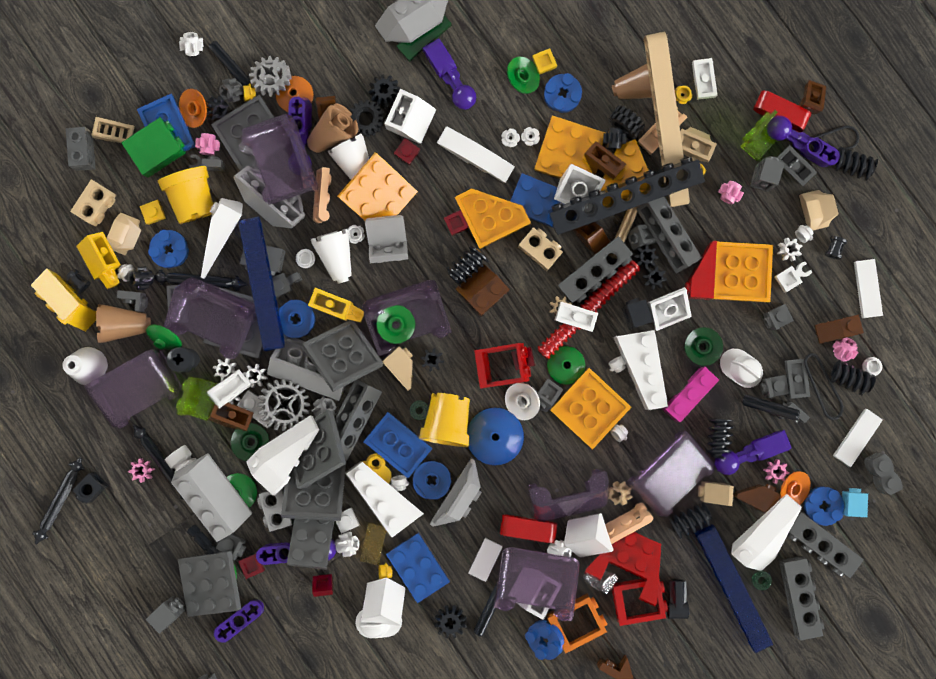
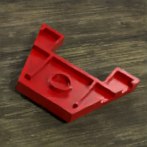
(636, 555)

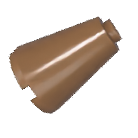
(633, 85)
(332, 129)
(119, 323)

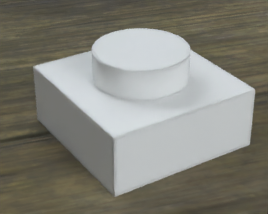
(348, 521)

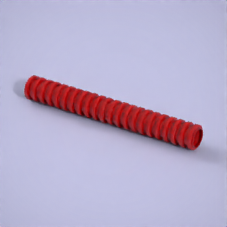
(594, 303)

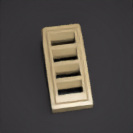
(103, 136)

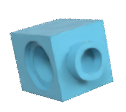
(855, 503)

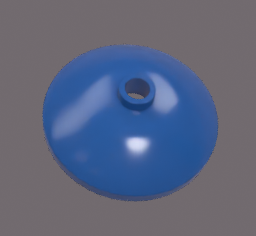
(484, 426)

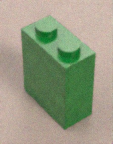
(154, 147)

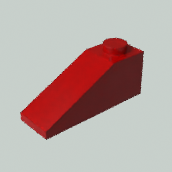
(702, 280)

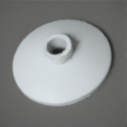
(517, 405)

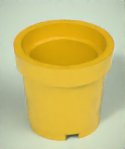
(188, 193)
(446, 421)

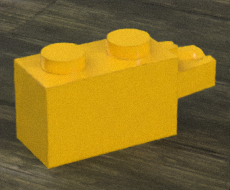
(100, 258)
(335, 306)

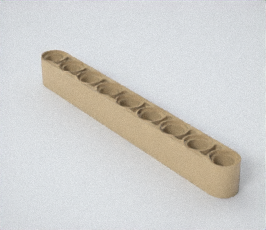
(665, 108)

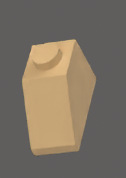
(401, 366)
(716, 493)

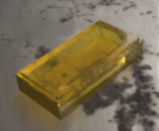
(373, 544)

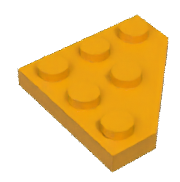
(634, 166)
(490, 216)

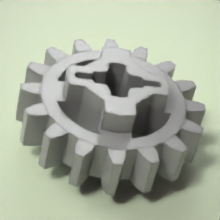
(269, 76)

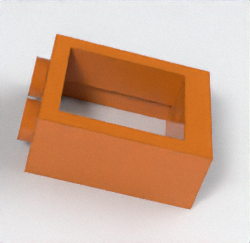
(581, 601)

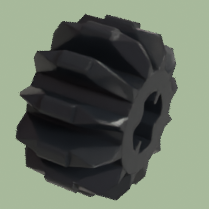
(389, 85)
(457, 625)

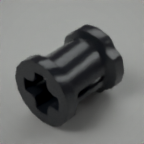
(836, 247)
(77, 281)

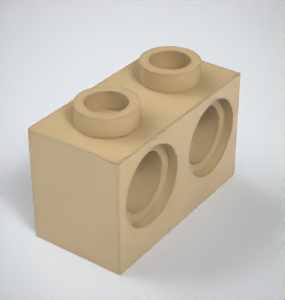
(89, 200)
(537, 253)

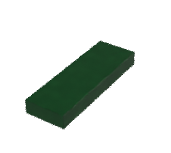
(412, 49)

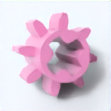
(207, 144)
(731, 192)
(845, 349)
(136, 470)
(782, 471)

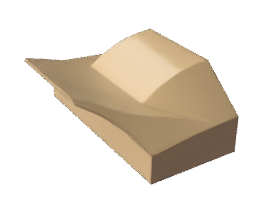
(697, 144)
(818, 209)
(124, 233)

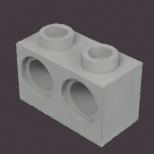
(270, 510)

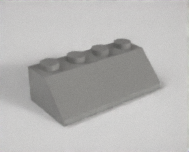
(295, 365)
(211, 497)

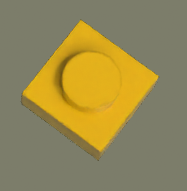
(544, 61)
(152, 212)

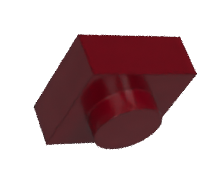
(407, 151)
(456, 222)
(530, 360)
(251, 566)
(322, 585)

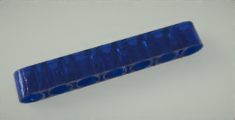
(261, 283)
(733, 588)

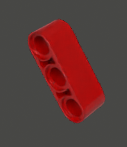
(796, 114)
(528, 528)

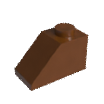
(592, 237)
(839, 329)
(231, 416)
(759, 496)

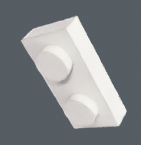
(704, 78)
(576, 316)
(250, 402)

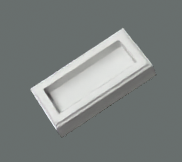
(228, 388)
(485, 559)

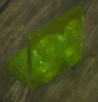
(757, 139)
(195, 398)

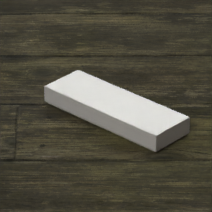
(868, 288)
(857, 437)

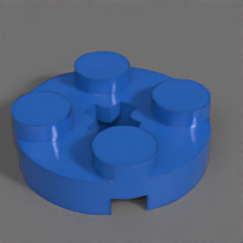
(559, 103)
(179, 246)
(304, 312)
(421, 477)
(832, 498)
(544, 650)

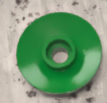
(523, 75)
(396, 314)
(163, 337)
(557, 370)
(245, 486)

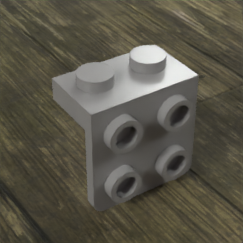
(386, 239)

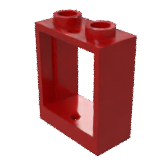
(483, 365)
(620, 608)

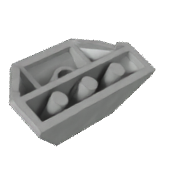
(410, 19)
(280, 214)
(460, 496)

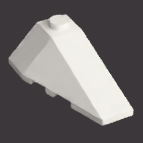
(223, 220)
(276, 459)
(765, 537)

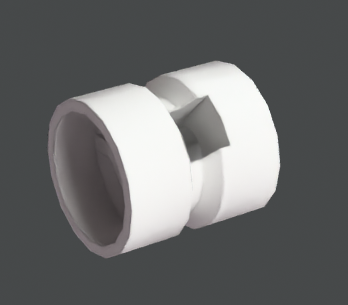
(180, 458)

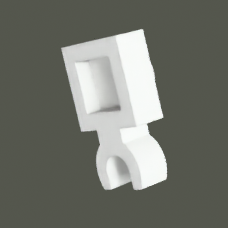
(791, 278)

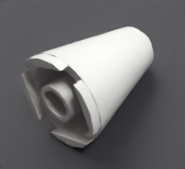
(350, 155)
(335, 254)
(85, 365)

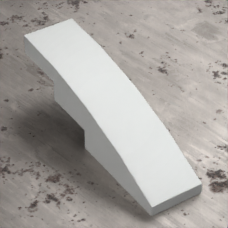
(475, 154)

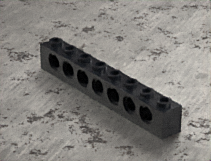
(692, 176)

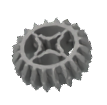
(277, 397)

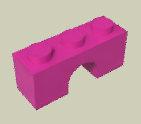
(697, 387)

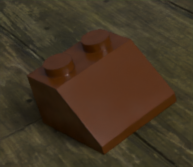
(483, 290)

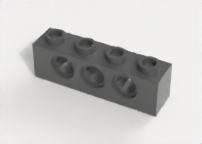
(669, 234)
(616, 247)
(355, 414)
(848, 561)
(814, 625)

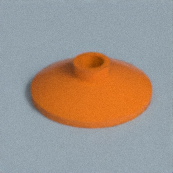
(302, 87)
(193, 107)
(796, 486)

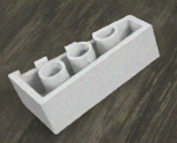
(644, 367)
(385, 502)

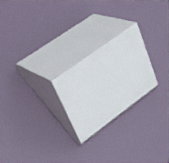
(577, 183)
(670, 309)
(587, 536)
(383, 602)

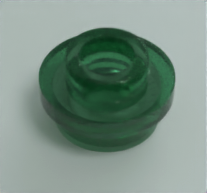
(413, 410)
(767, 580)

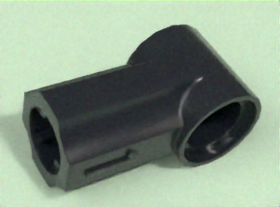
(678, 605)

